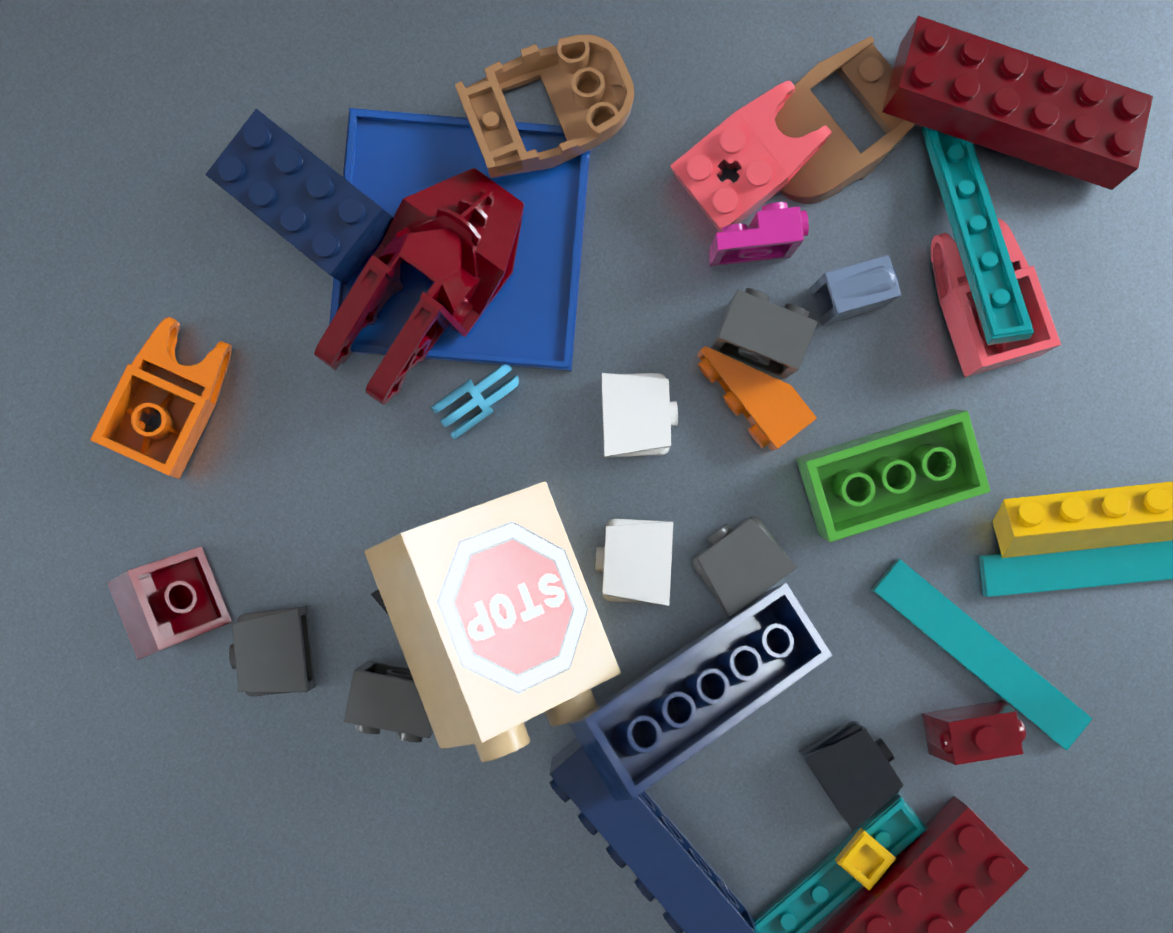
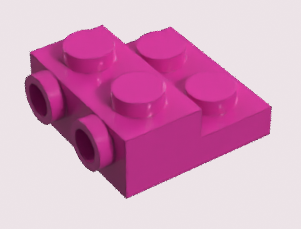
(770, 236)

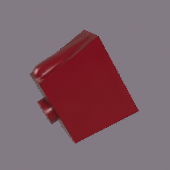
(974, 733)

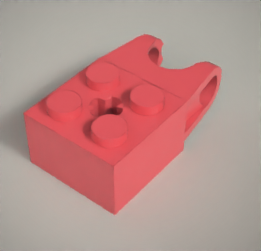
(754, 147)
(963, 317)

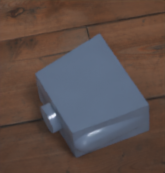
(855, 290)

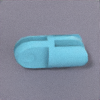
(475, 399)

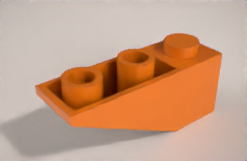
(765, 401)

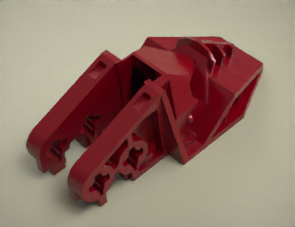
(463, 241)

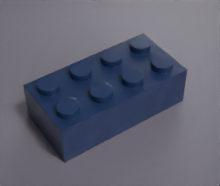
(300, 197)

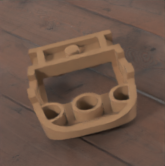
(585, 87)
(838, 160)

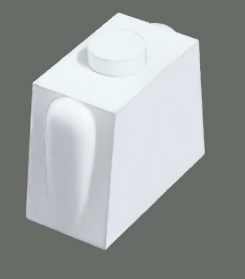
(637, 414)
(636, 561)

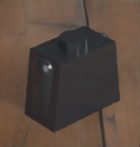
(853, 771)

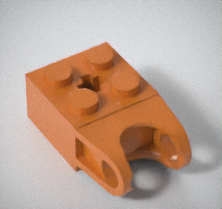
(163, 386)

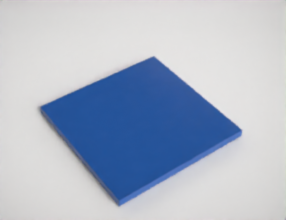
(536, 308)

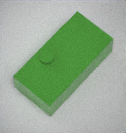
(893, 474)

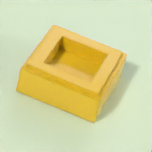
(865, 859)

